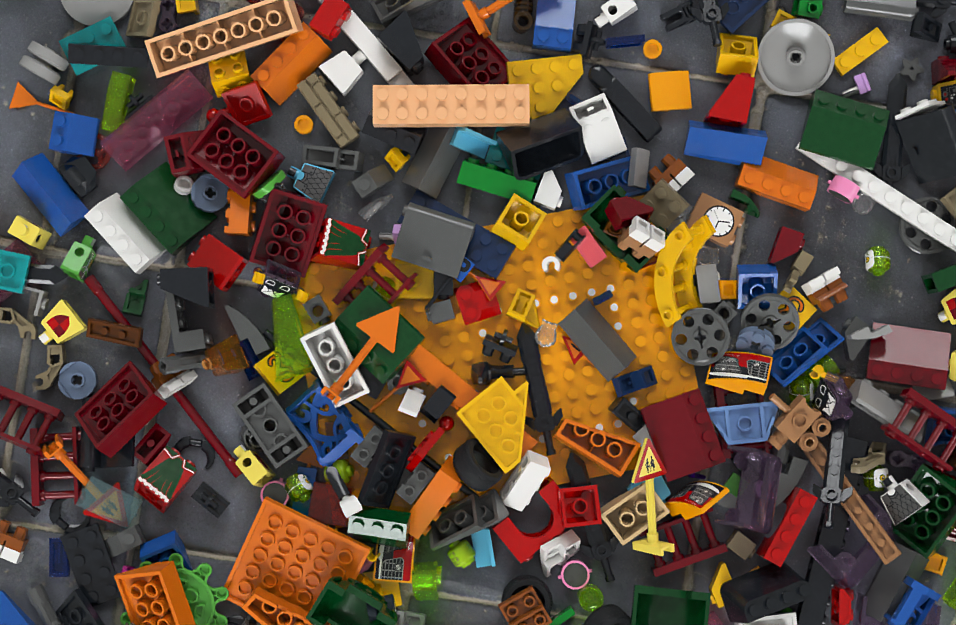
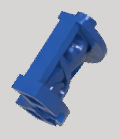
(348, 435)
(917, 598)

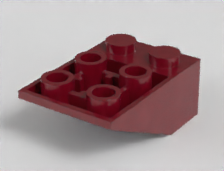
(177, 148)

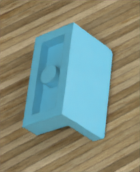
(471, 142)
(483, 547)

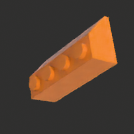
(291, 64)
(778, 183)

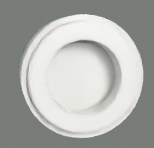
(183, 185)

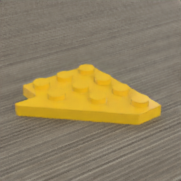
(547, 79)
(498, 421)

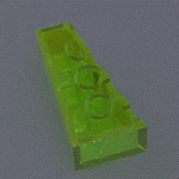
(289, 352)
(426, 580)

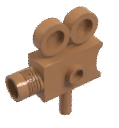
(795, 421)

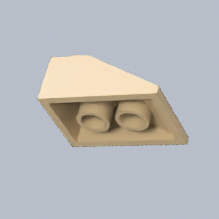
(628, 513)

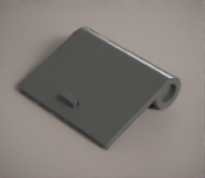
(890, 9)
(435, 236)

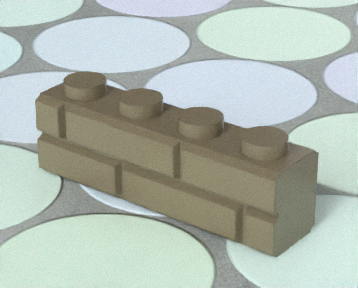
(328, 111)

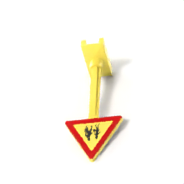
(647, 468)

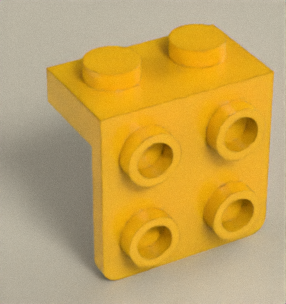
(229, 72)

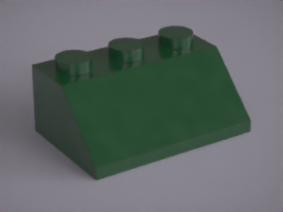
(380, 526)

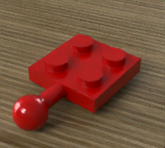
(244, 104)
(445, 424)

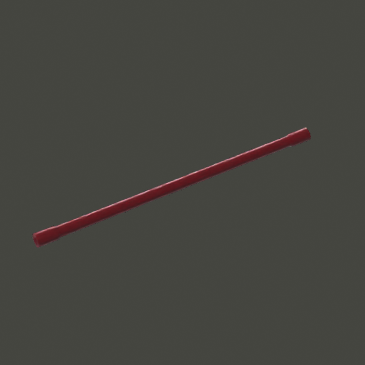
(98, 290)

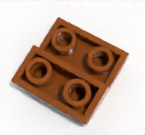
(525, 609)

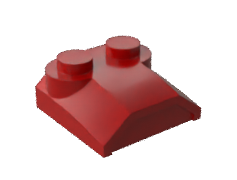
(475, 304)
(579, 506)
(841, 605)

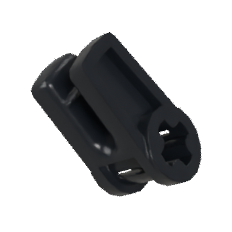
(684, 11)

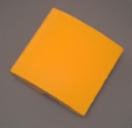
(669, 91)

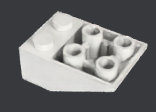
(599, 128)

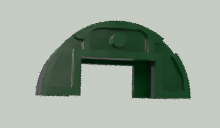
(597, 218)
(345, 604)
(669, 606)

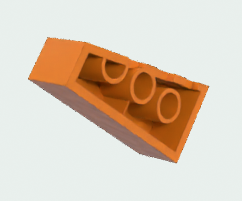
(240, 215)
(598, 446)
(433, 498)
(273, 610)

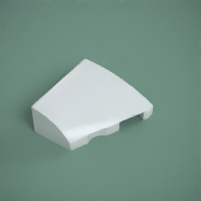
(558, 551)

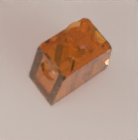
(225, 357)

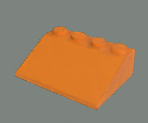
(154, 595)

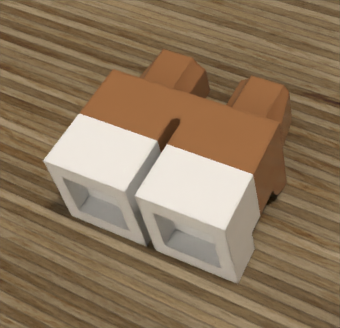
(642, 238)

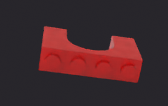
(524, 544)
(779, 544)

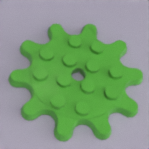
(200, 595)

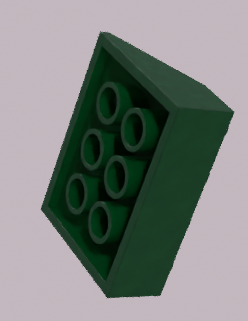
(843, 129)
(164, 211)
(379, 360)
(935, 521)

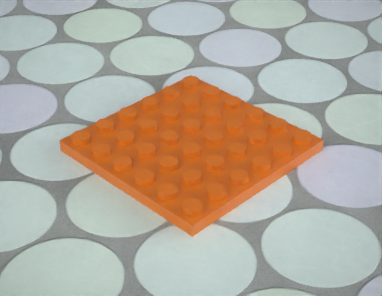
(292, 557)

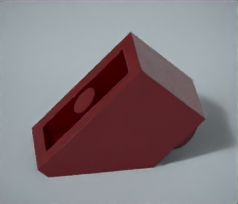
(622, 211)
(785, 244)
(152, 444)

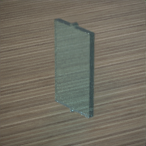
(109, 502)

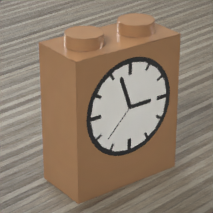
(721, 215)

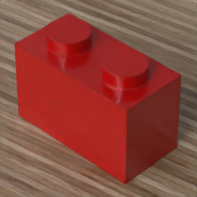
(330, 18)

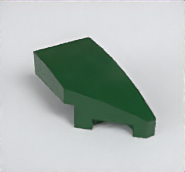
(750, 207)
(136, 299)

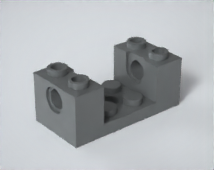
(184, 340)
(282, 442)
(410, 483)

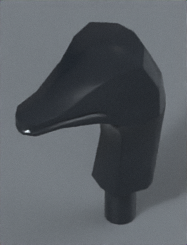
(483, 372)

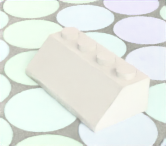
(125, 233)
(331, 359)

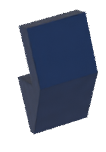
(634, 381)

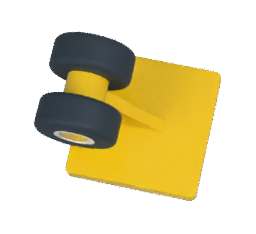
(388, 590)

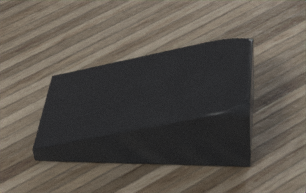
(627, 413)

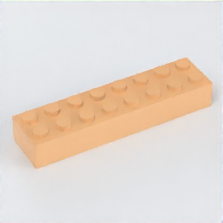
(223, 36)
(451, 105)

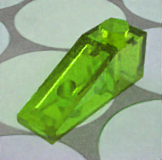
(116, 99)

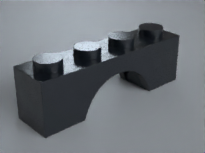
(107, 55)

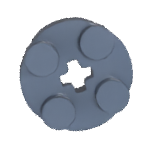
(202, 201)
(753, 334)
(77, 391)

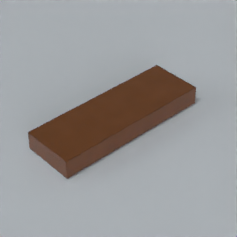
(114, 332)

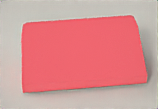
(589, 248)

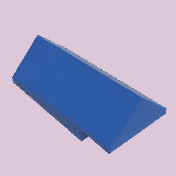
(725, 143)
(50, 193)
(803, 351)

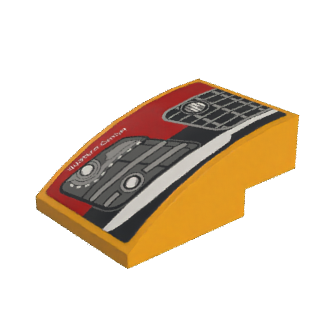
(740, 372)
(695, 498)
(395, 563)

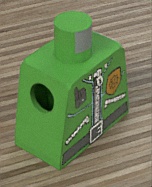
(77, 265)

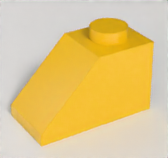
(720, 576)

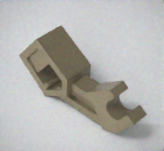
(797, 268)
(23, 324)
(54, 368)
(874, 458)

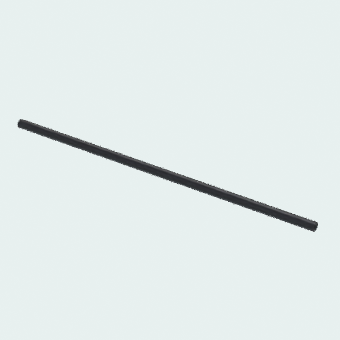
(383, 425)

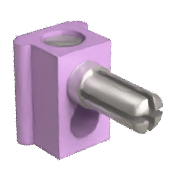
(862, 86)
(391, 236)

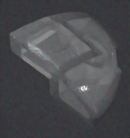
(372, 207)

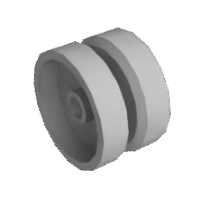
(45, 60)

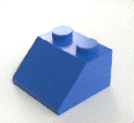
(74, 134)
(755, 281)
(162, 547)

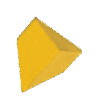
(524, 308)

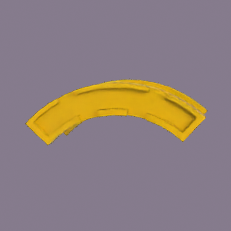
(680, 257)

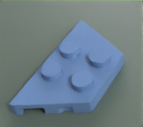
(744, 422)

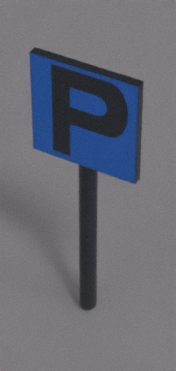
(466, 267)

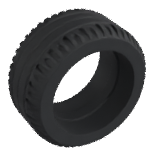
(476, 466)
(529, 580)
(608, 615)

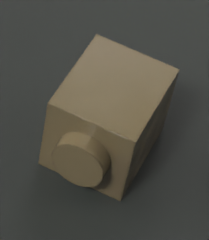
(741, 545)

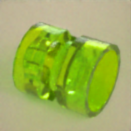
(828, 365)
(590, 597)

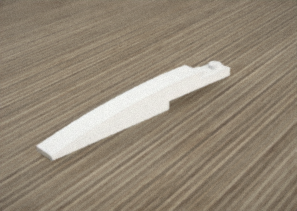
(374, 51)

